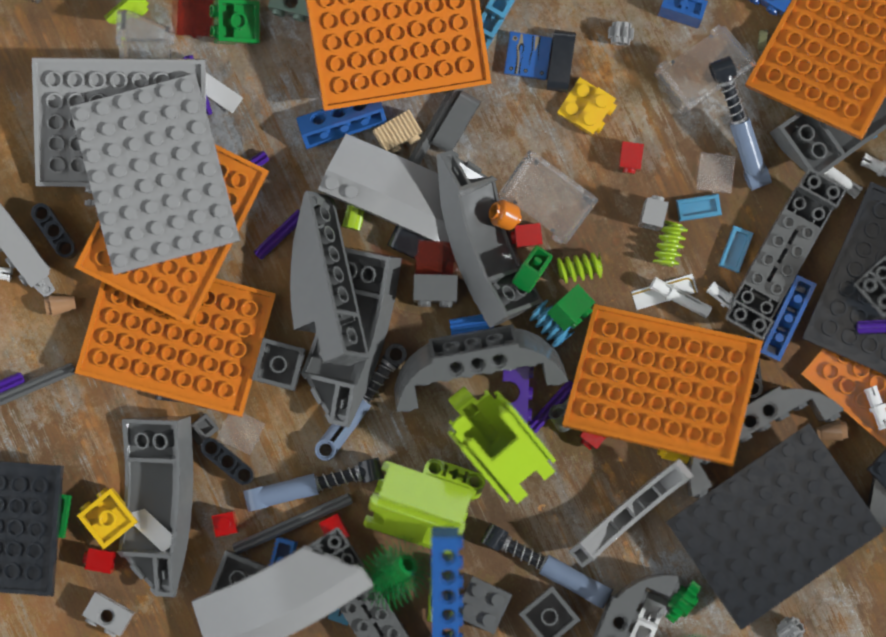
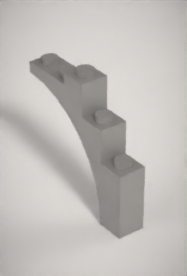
(630, 512)

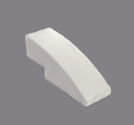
(649, 616)

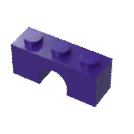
(520, 377)

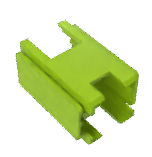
(498, 442)
(417, 501)

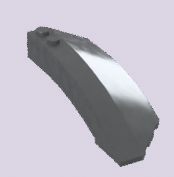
(819, 145)
(480, 248)
(340, 386)
(161, 481)

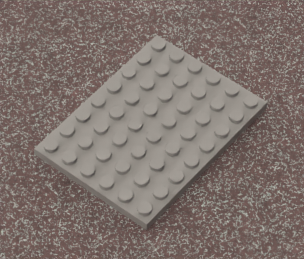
(74, 81)
(154, 174)

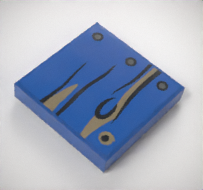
(528, 55)

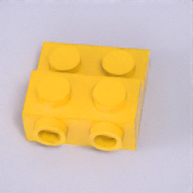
(587, 107)
(107, 517)

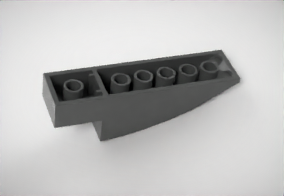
(322, 284)

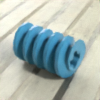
(549, 325)

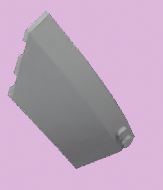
(386, 187)
(281, 597)

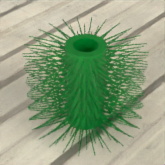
(393, 573)

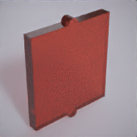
(194, 18)
(434, 258)

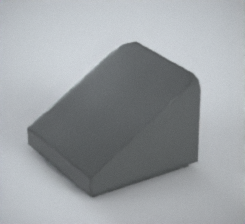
(203, 428)

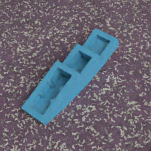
(493, 17)

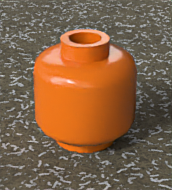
(504, 215)

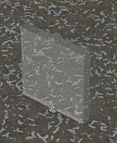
(715, 172)
(241, 432)

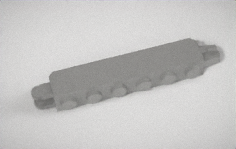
(23, 255)

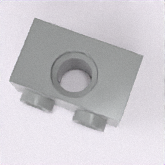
(653, 213)
(121, 614)

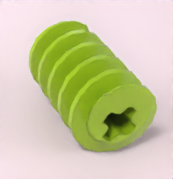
(670, 244)
(580, 267)

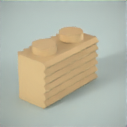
(398, 132)

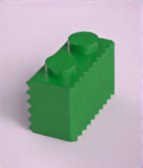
(532, 269)
(571, 308)

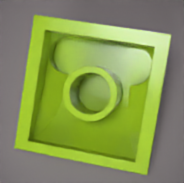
(136, 6)

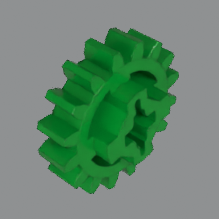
(683, 601)

